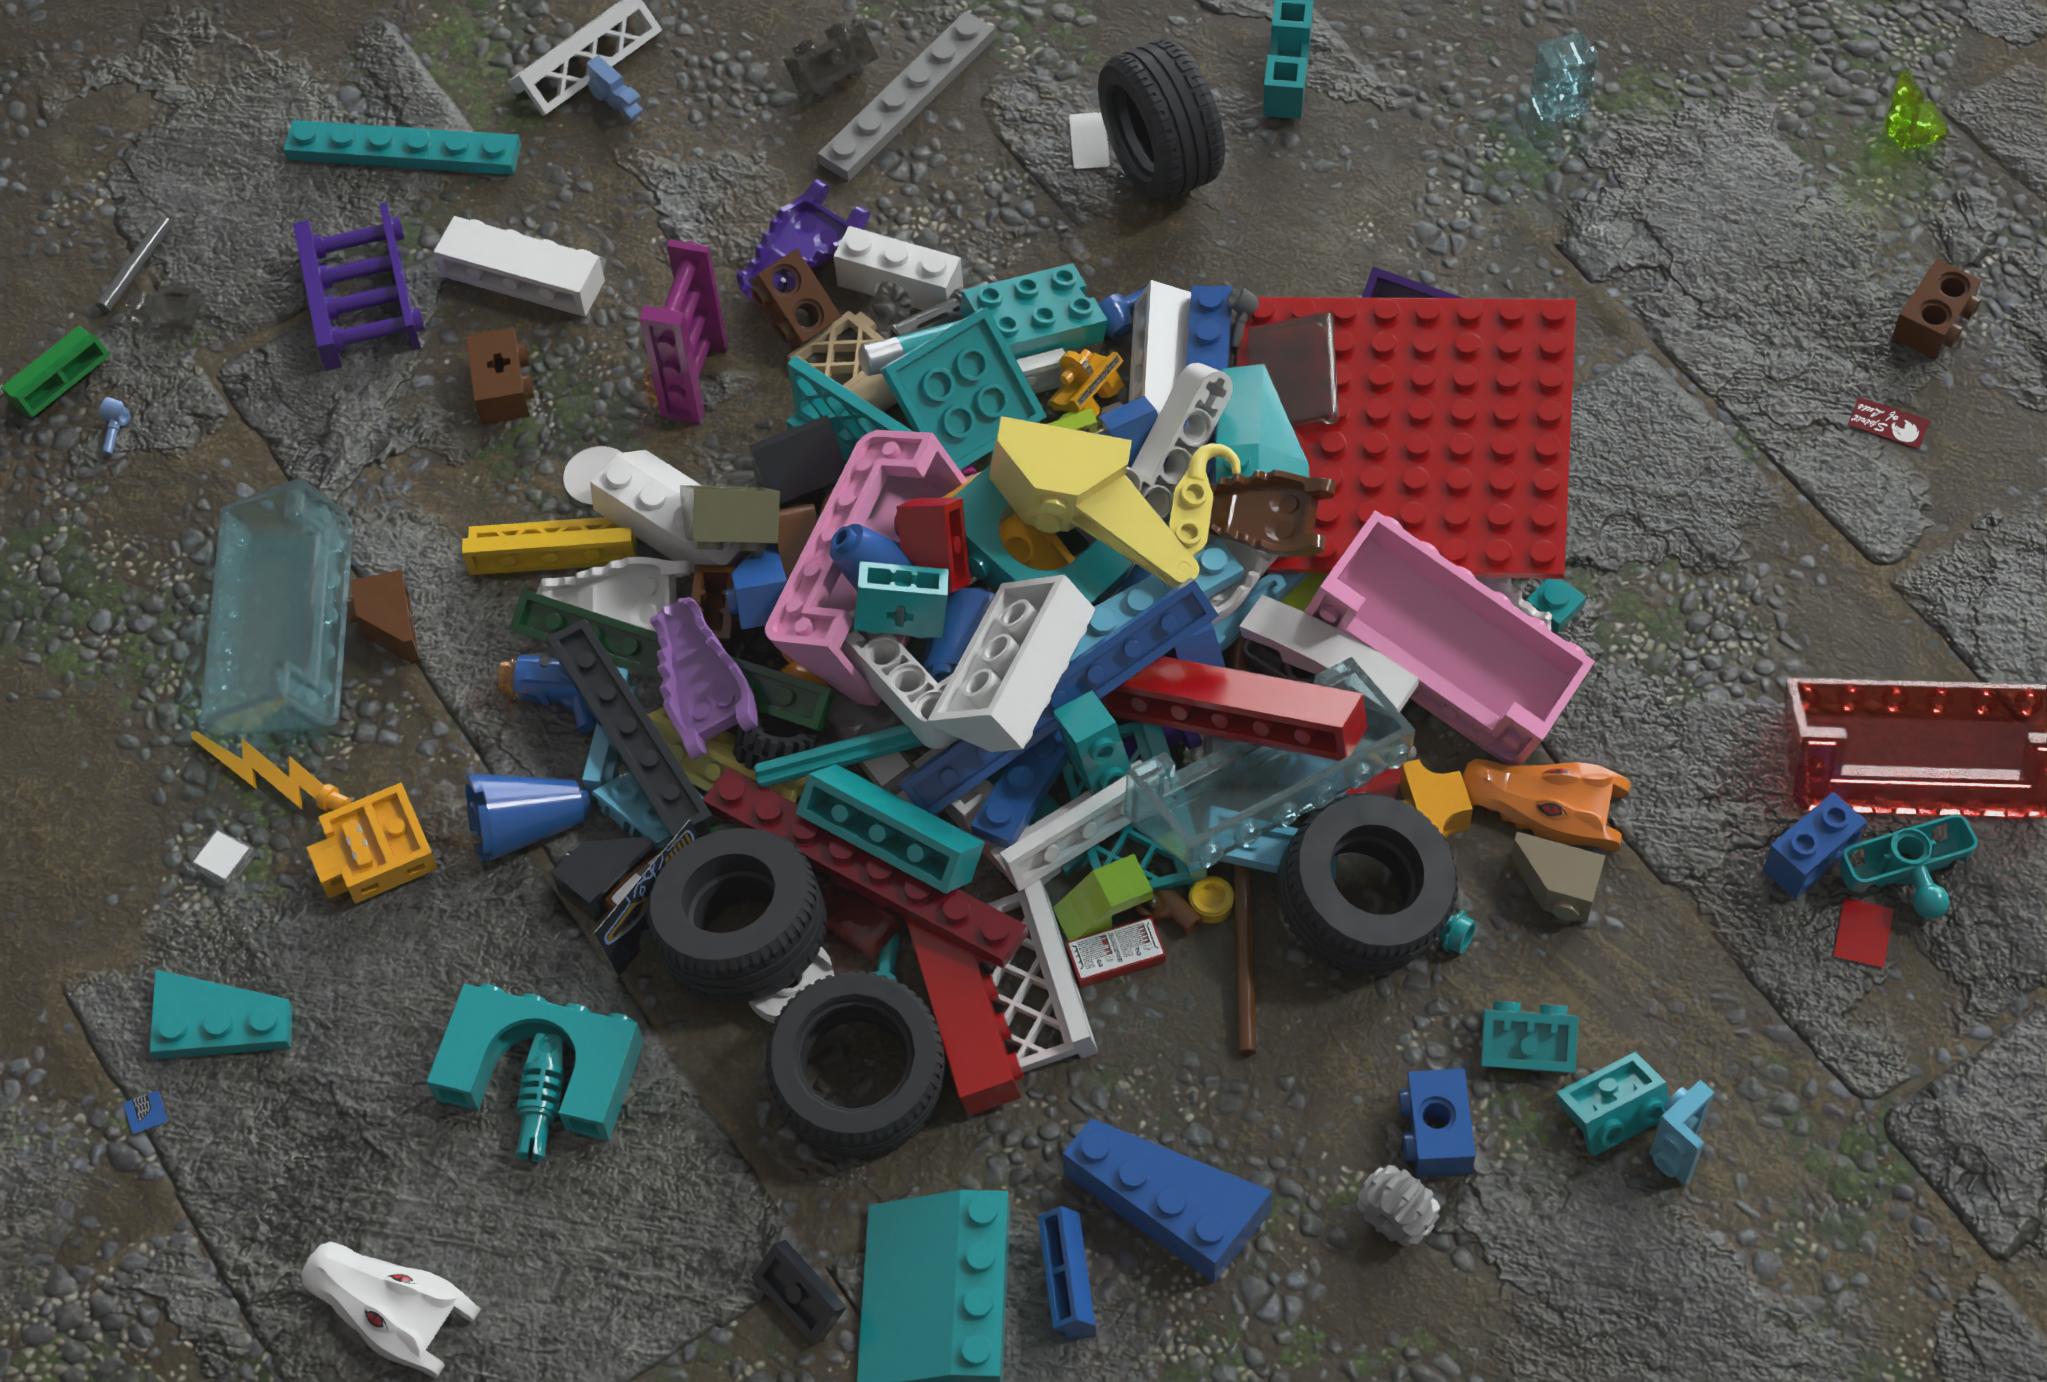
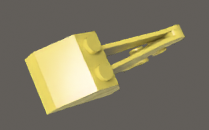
(1079, 479)

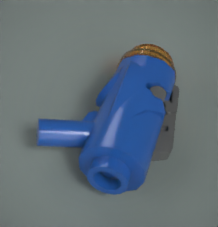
(542, 681)

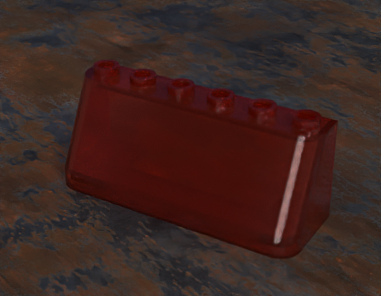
(1918, 746)

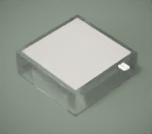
(223, 858)

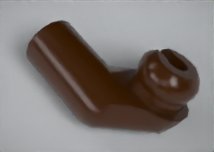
(1171, 906)

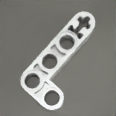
(1199, 396)
(898, 681)

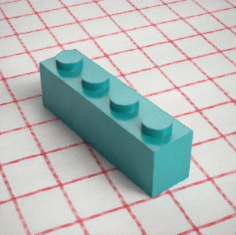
(890, 828)

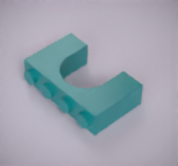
(1094, 572)
(493, 1021)

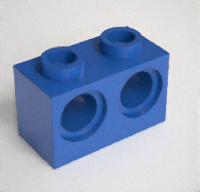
(1813, 845)

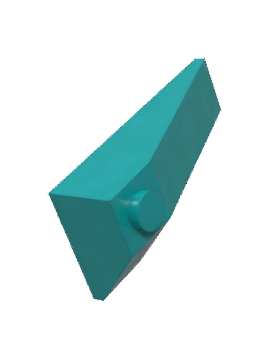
(1257, 427)

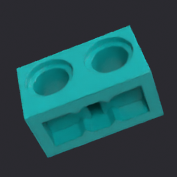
(1092, 742)

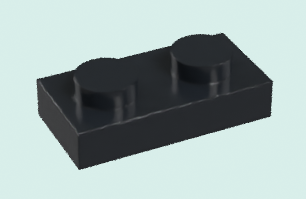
(799, 1292)

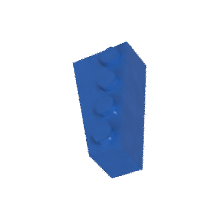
(1168, 1196)

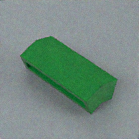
(54, 372)

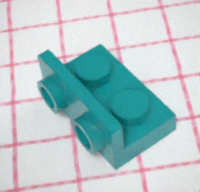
(1529, 1038)
(1615, 1102)

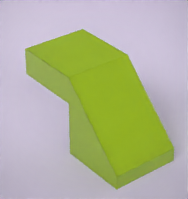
(1100, 895)

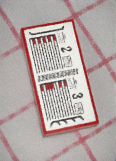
(1115, 952)

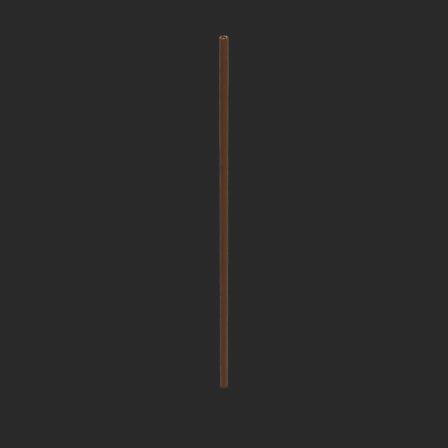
(1243, 894)

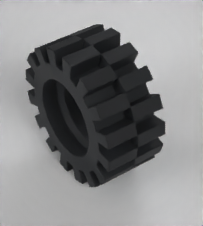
(771, 740)

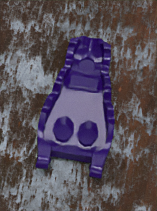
(803, 226)

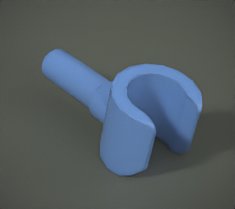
(117, 415)

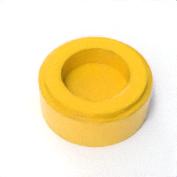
(1212, 899)

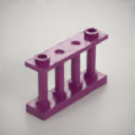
(684, 331)

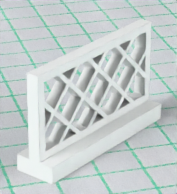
(1057, 980)

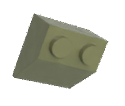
(730, 515)

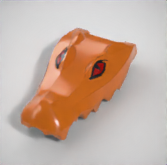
(1553, 800)

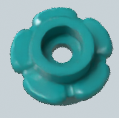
(1457, 933)

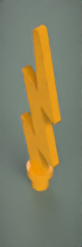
(326, 796)

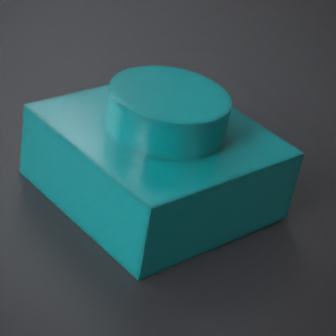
(1558, 599)

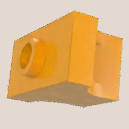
(1437, 796)

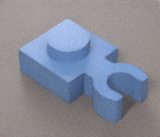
(609, 85)

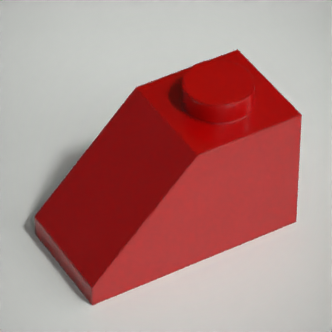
(935, 536)

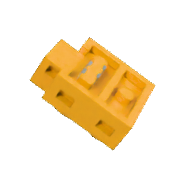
(371, 846)

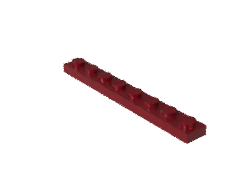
(951, 915)

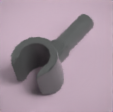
(1245, 305)

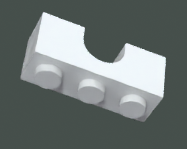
(870, 258)

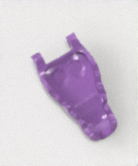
(700, 680)

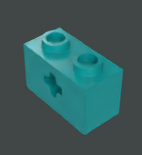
(901, 600)

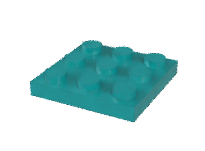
(962, 387)

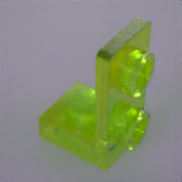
(1912, 119)

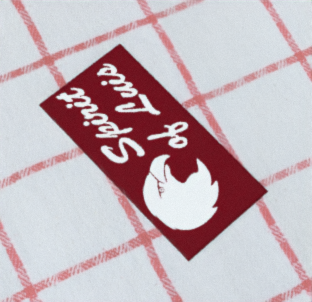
(1889, 422)

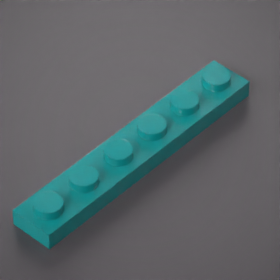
(402, 147)

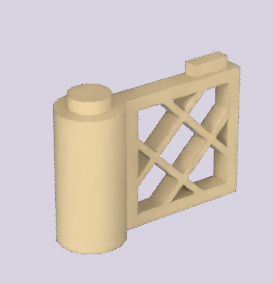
(870, 388)

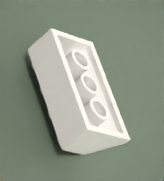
(645, 495)
(1013, 663)

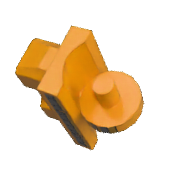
(1083, 377)

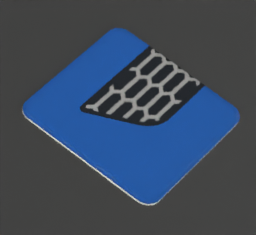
(145, 1112)

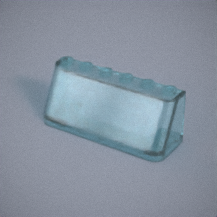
(278, 614)
(1255, 788)

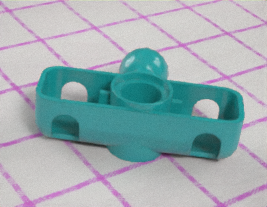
(1887, 866)

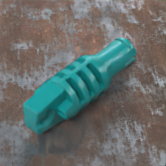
(539, 1094)

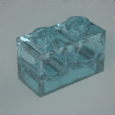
(1563, 77)

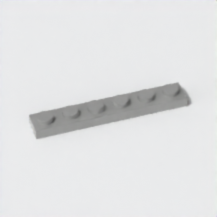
(906, 96)

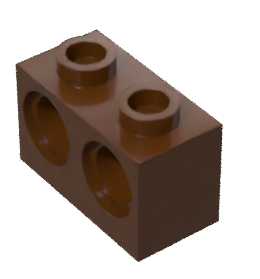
(803, 292)
(1937, 309)

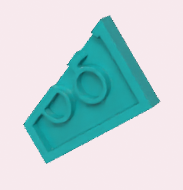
(215, 1018)

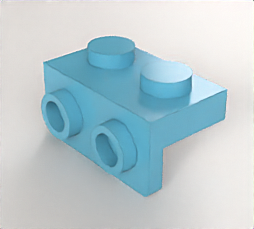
(1676, 1143)

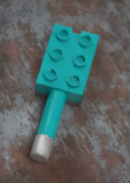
(1031, 310)

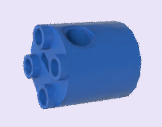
(962, 617)

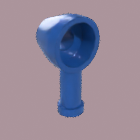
(1118, 314)

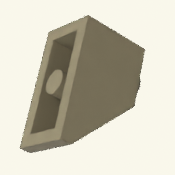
(1558, 875)

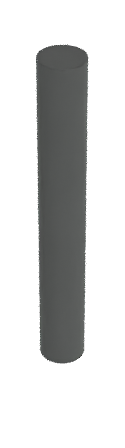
(133, 264)

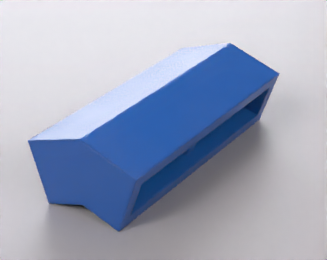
(1072, 1272)

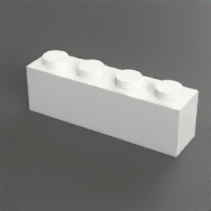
(519, 265)
(1158, 342)

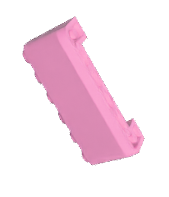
(815, 603)
(1474, 652)

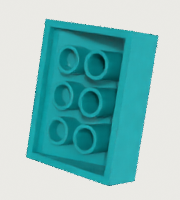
(935, 1288)

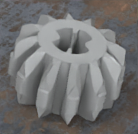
(1398, 1205)

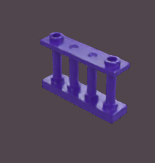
(327, 308)

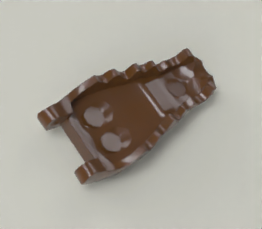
(1270, 511)

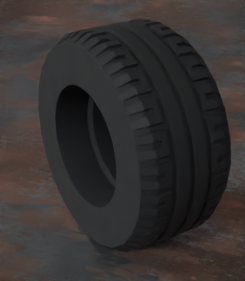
(1399, 840)
(750, 960)

